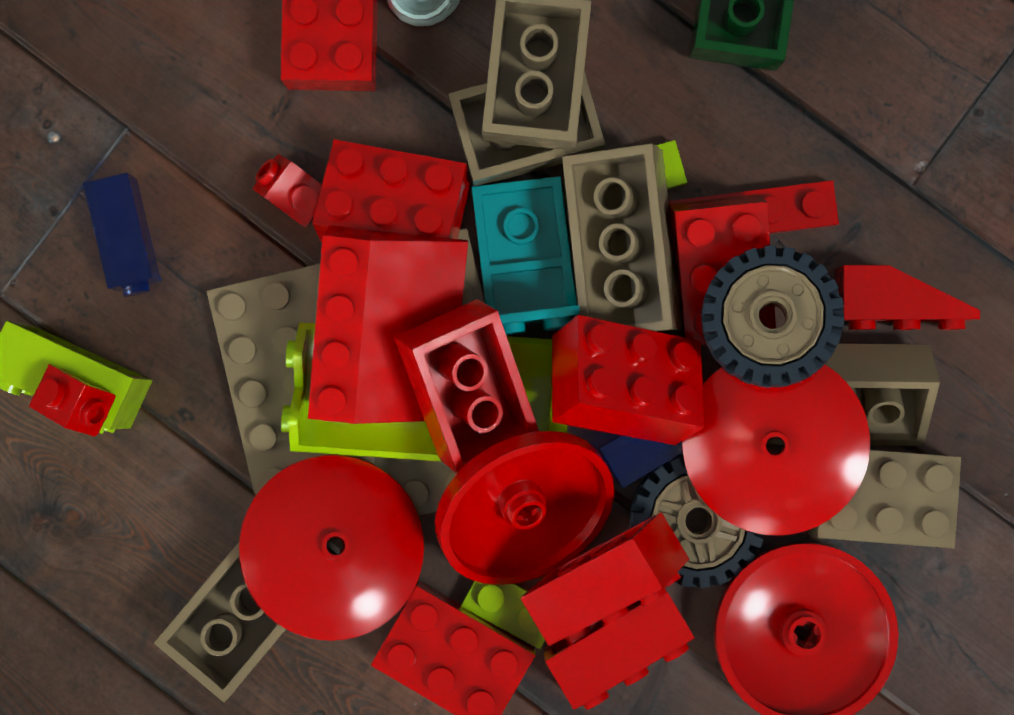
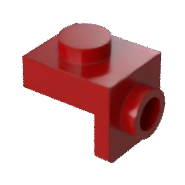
(288, 188)
(72, 401)

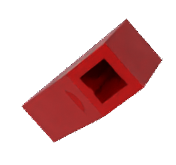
(893, 296)

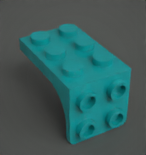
(525, 253)

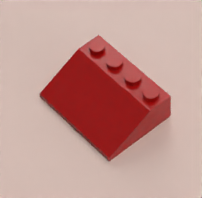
(367, 294)

